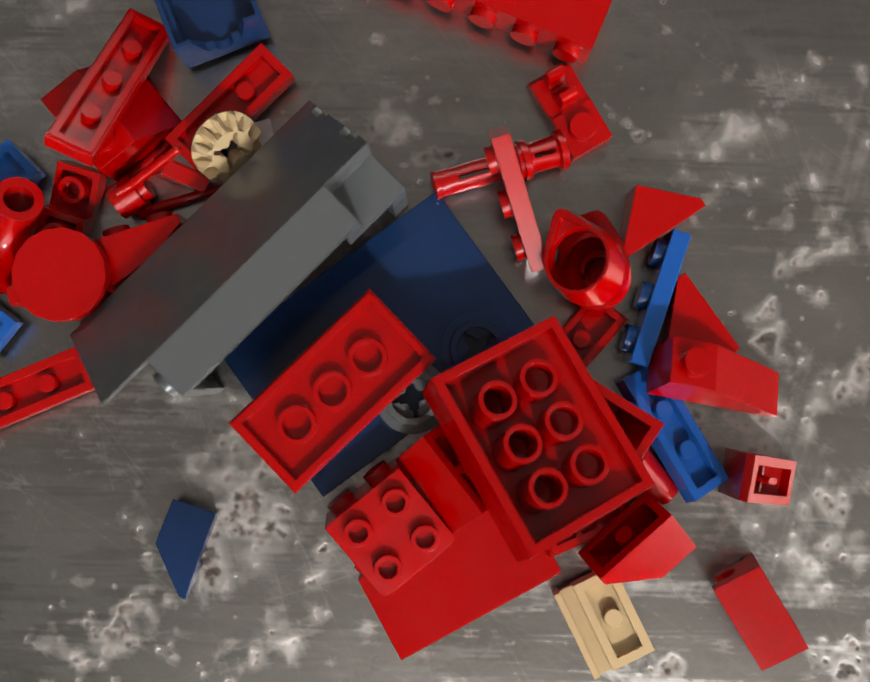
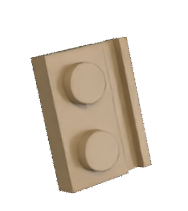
(603, 623)

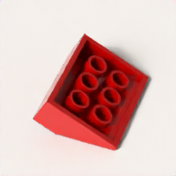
(536, 438)

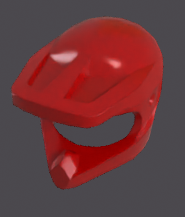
(591, 259)

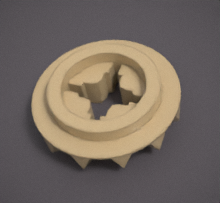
(216, 135)

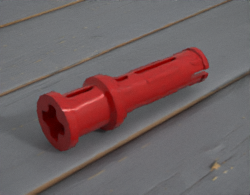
(447, 181)

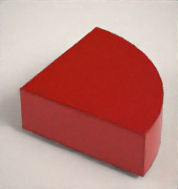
(183, 176)

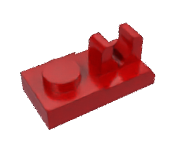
(570, 110)

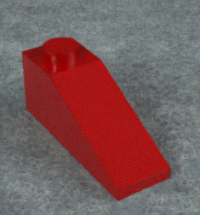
(712, 377)

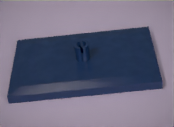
(423, 274)

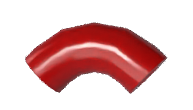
(19, 215)

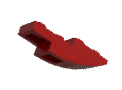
(128, 247)

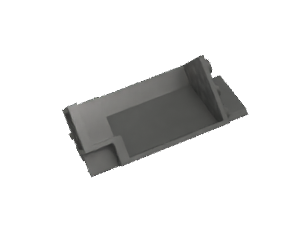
(238, 258)

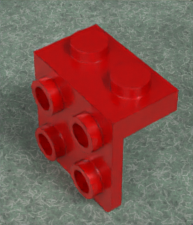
(387, 527)

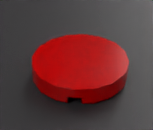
(60, 274)

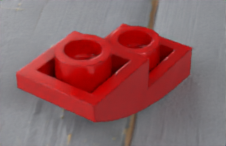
(74, 198)

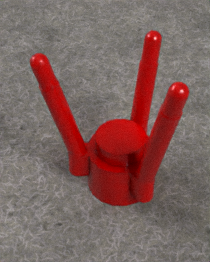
(134, 191)

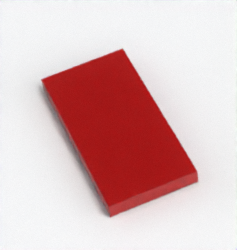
(332, 391)
(457, 587)

